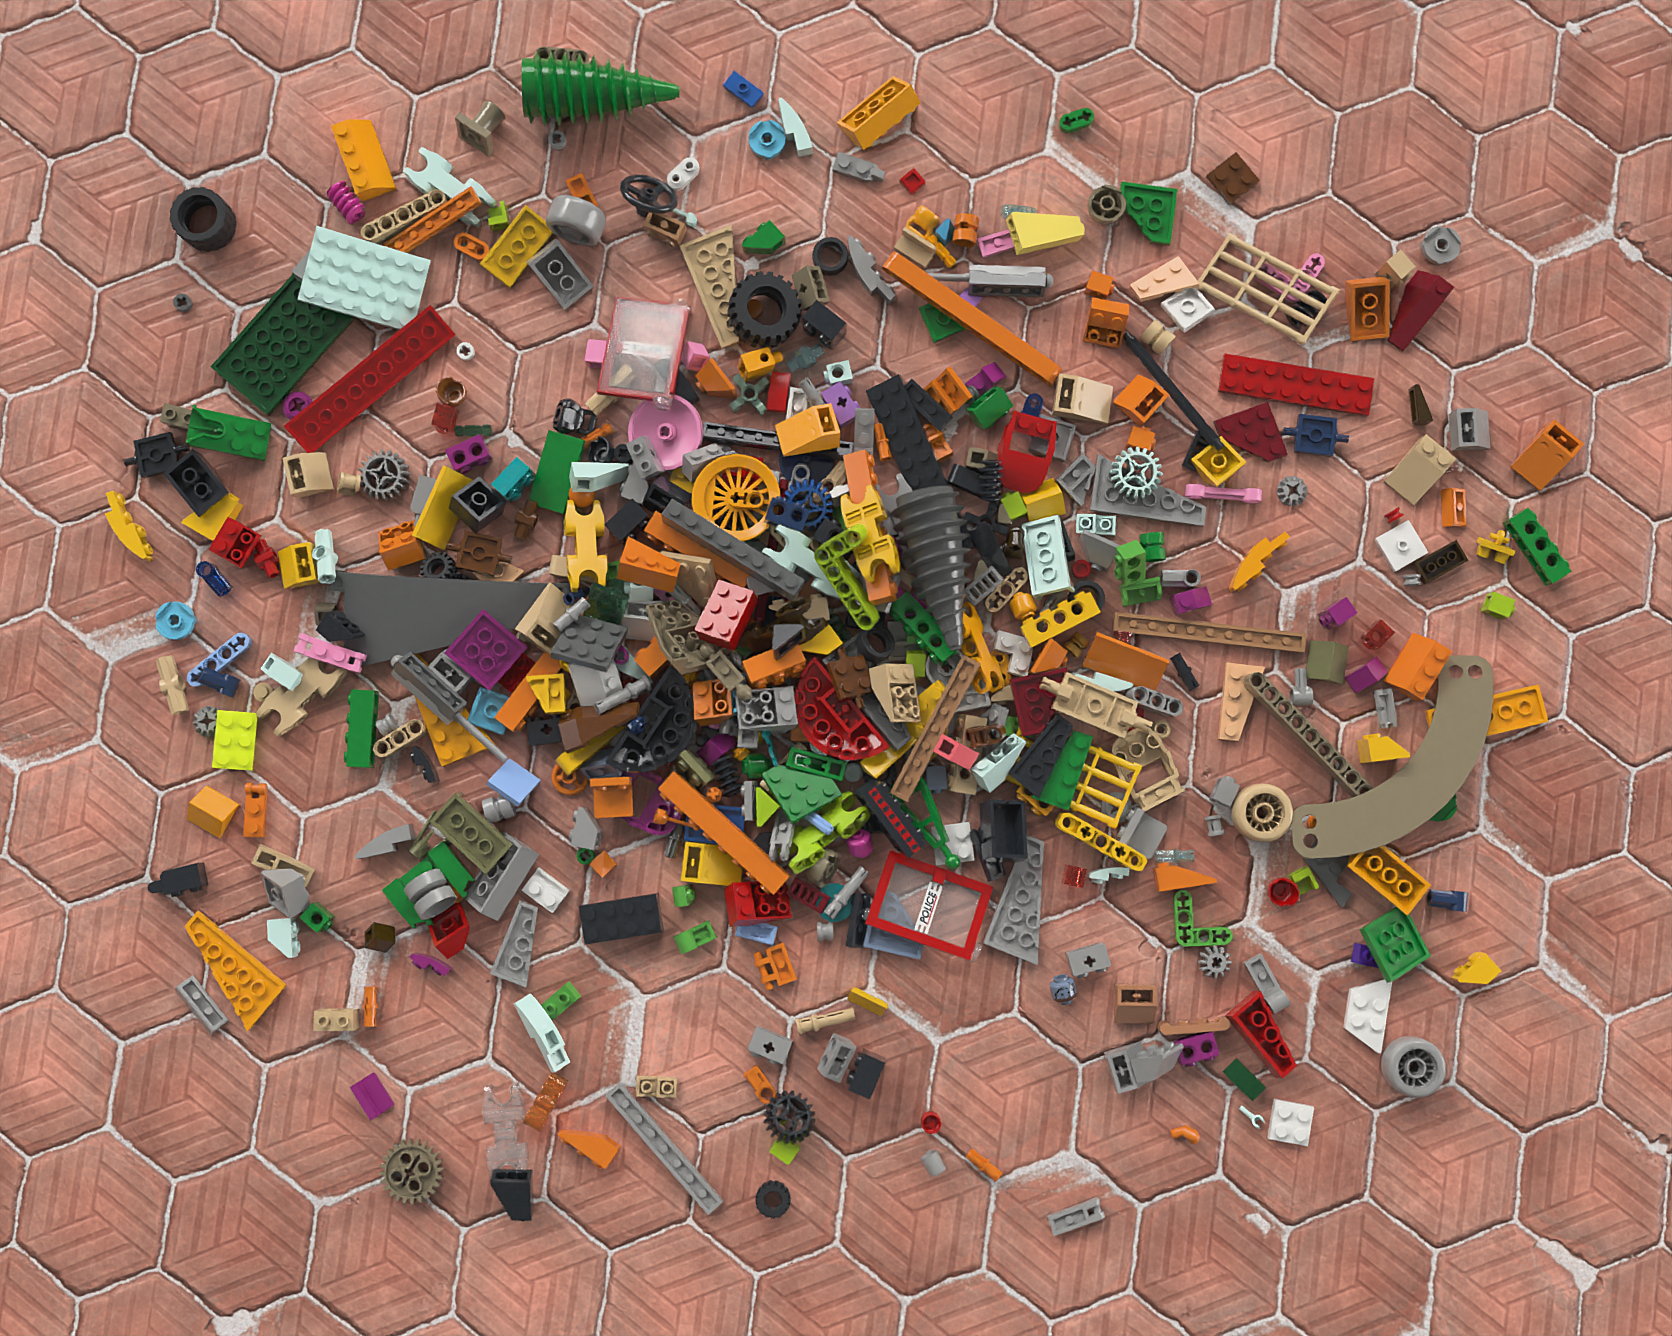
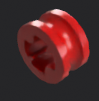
(1393, 515)

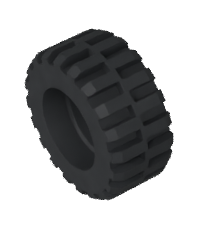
(771, 287)

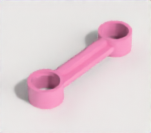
(1248, 495)

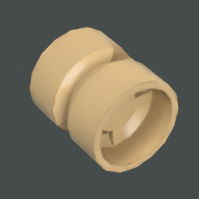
(1157, 337)

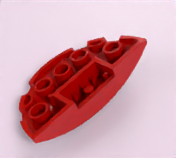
(833, 724)

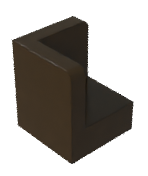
(379, 937)

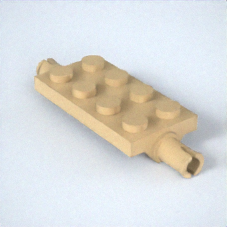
(1095, 705)

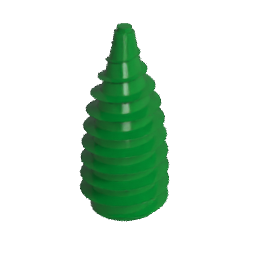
(586, 89)

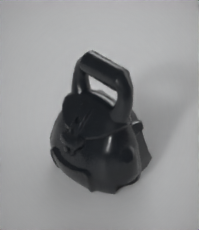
(571, 417)

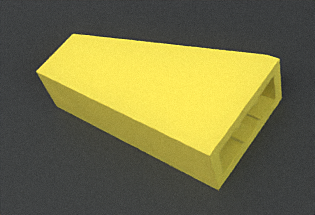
(1042, 231)

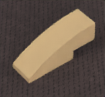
(272, 859)

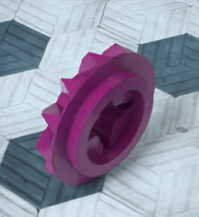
(289, 403)

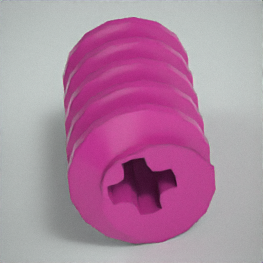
(346, 202)

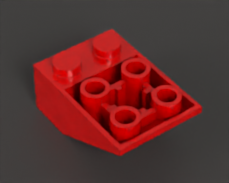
(751, 905)

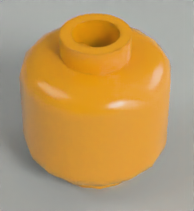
(1023, 606)

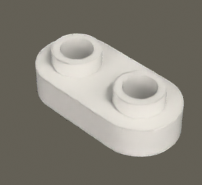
(686, 175)

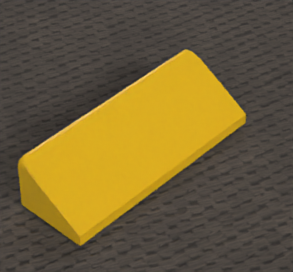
(879, 763)

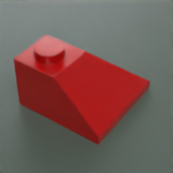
(450, 930)

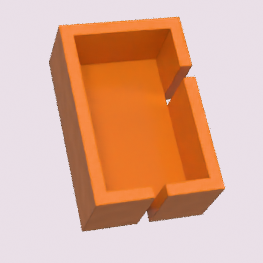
(765, 670)

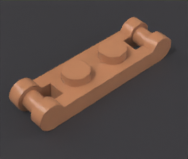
(1201, 1025)

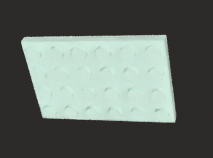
(363, 279)

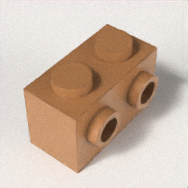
(665, 228)

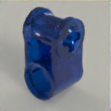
(1034, 411)

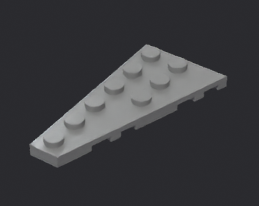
(1018, 912)

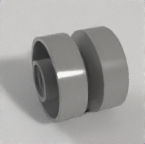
(430, 894)

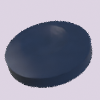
(818, 467)

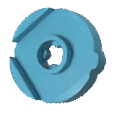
(767, 129)
(164, 620)

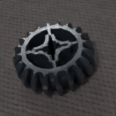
(803, 1112)

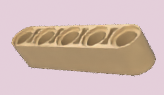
(395, 217)

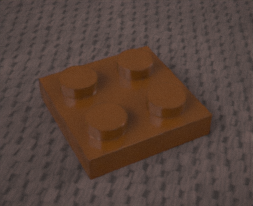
(1232, 178)

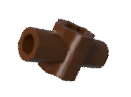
(526, 519)

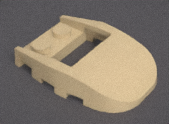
(1144, 749)

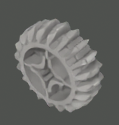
(382, 482)

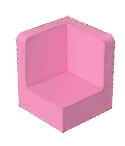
(595, 353)
(694, 356)

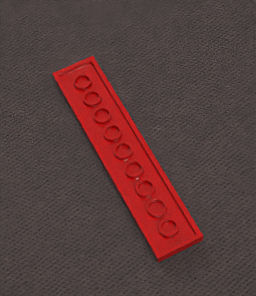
(369, 380)

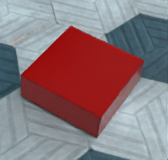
(912, 181)

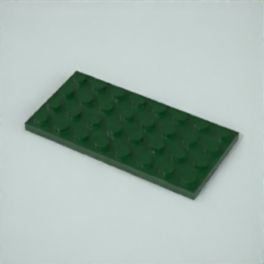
(279, 347)

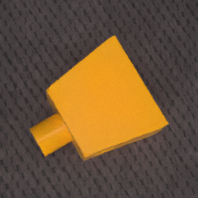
(758, 363)

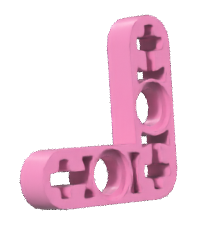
(1299, 285)

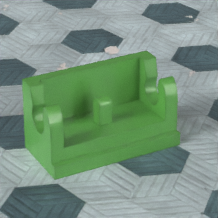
(1141, 591)

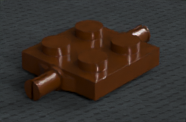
(479, 553)
(850, 677)

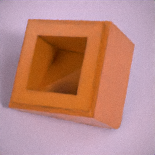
(603, 864)

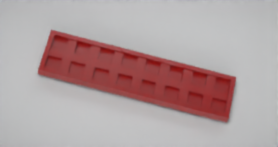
(1296, 385)

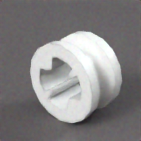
(460, 347)

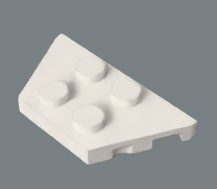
(1368, 1012)

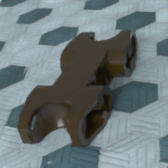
(761, 638)

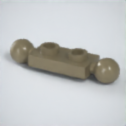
(725, 671)

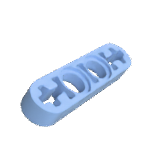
(218, 658)

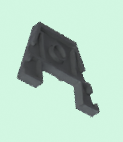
(1328, 872)

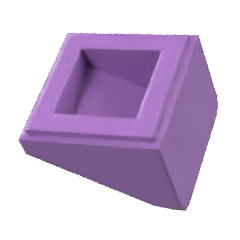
(972, 299)

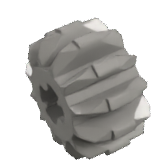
(1208, 960)

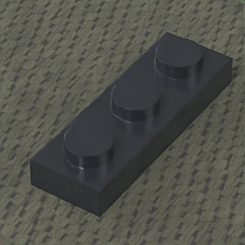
(928, 406)

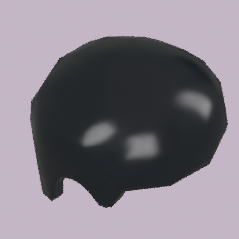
(601, 451)

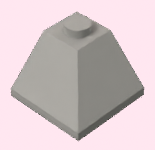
(1097, 550)

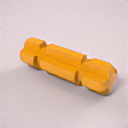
(942, 252)

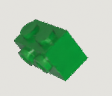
(989, 407)

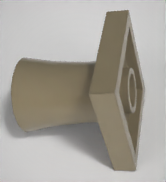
(478, 131)

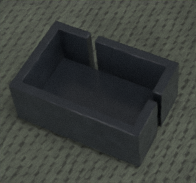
(1003, 831)

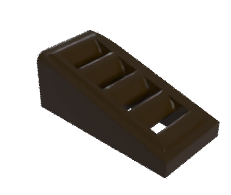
(1419, 409)

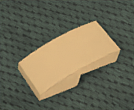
(656, 1086)

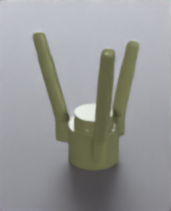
(420, 846)

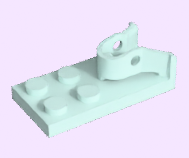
(1046, 557)

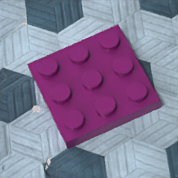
(486, 649)

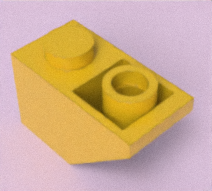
(1477, 970)

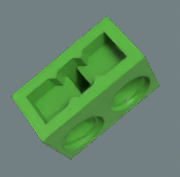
(1130, 563)

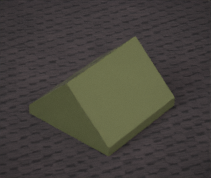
(1326, 661)

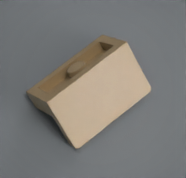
(915, 248)

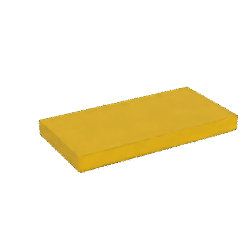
(516, 246)
(436, 519)

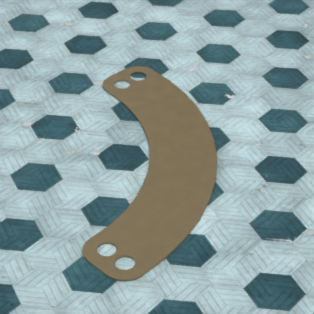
(1418, 787)

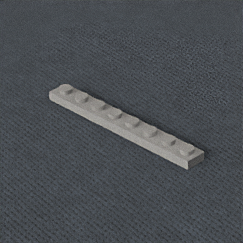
(664, 1148)

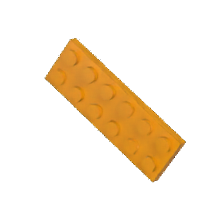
(1512, 710)

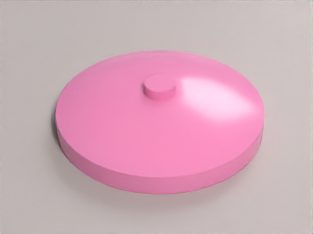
(670, 431)

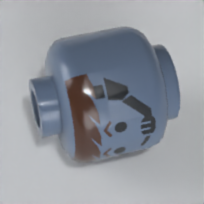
(1063, 989)

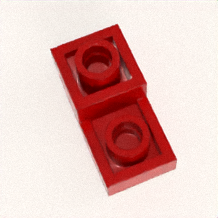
(778, 392)

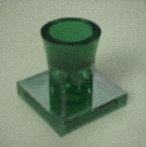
(607, 602)

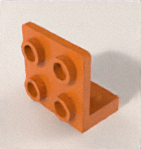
(612, 797)

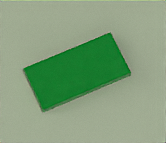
(552, 476)

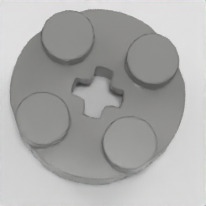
(1430, 247)

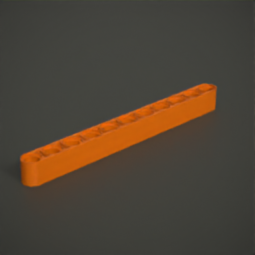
(971, 318)

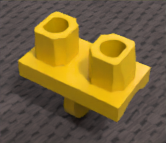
(1503, 552)

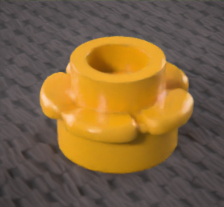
(741, 753)

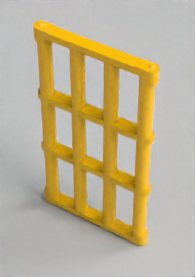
(1091, 770)

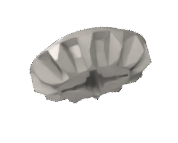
(1283, 491)
(200, 716)
(1106, 808)

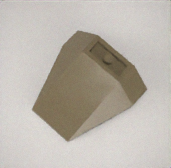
(676, 635)

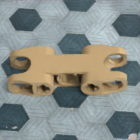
(291, 703)

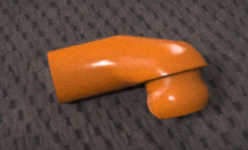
(1187, 1132)

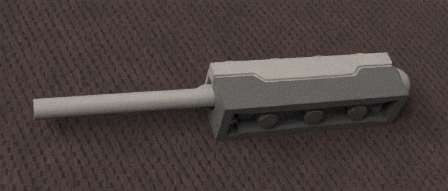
(1002, 280)
(436, 696)

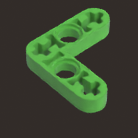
(1194, 932)

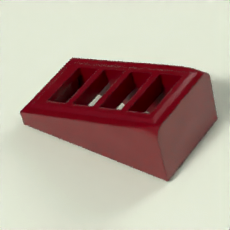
(794, 888)

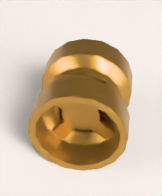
(1076, 644)

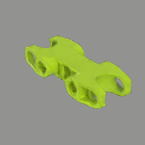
(811, 841)

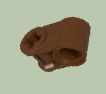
(982, 735)

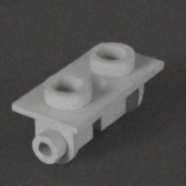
(1385, 708)

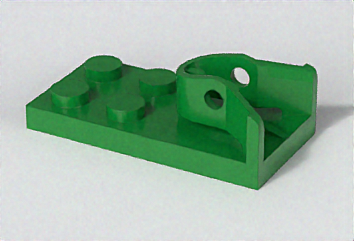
(228, 434)

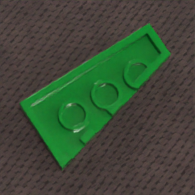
(1066, 772)

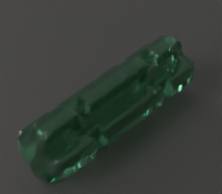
(472, 430)

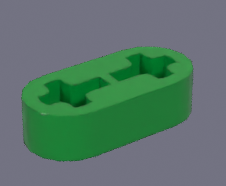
(1077, 124)

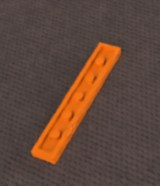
(435, 221)

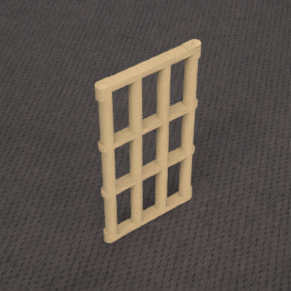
(1276, 304)

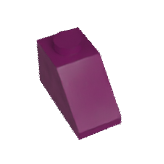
(1190, 600)

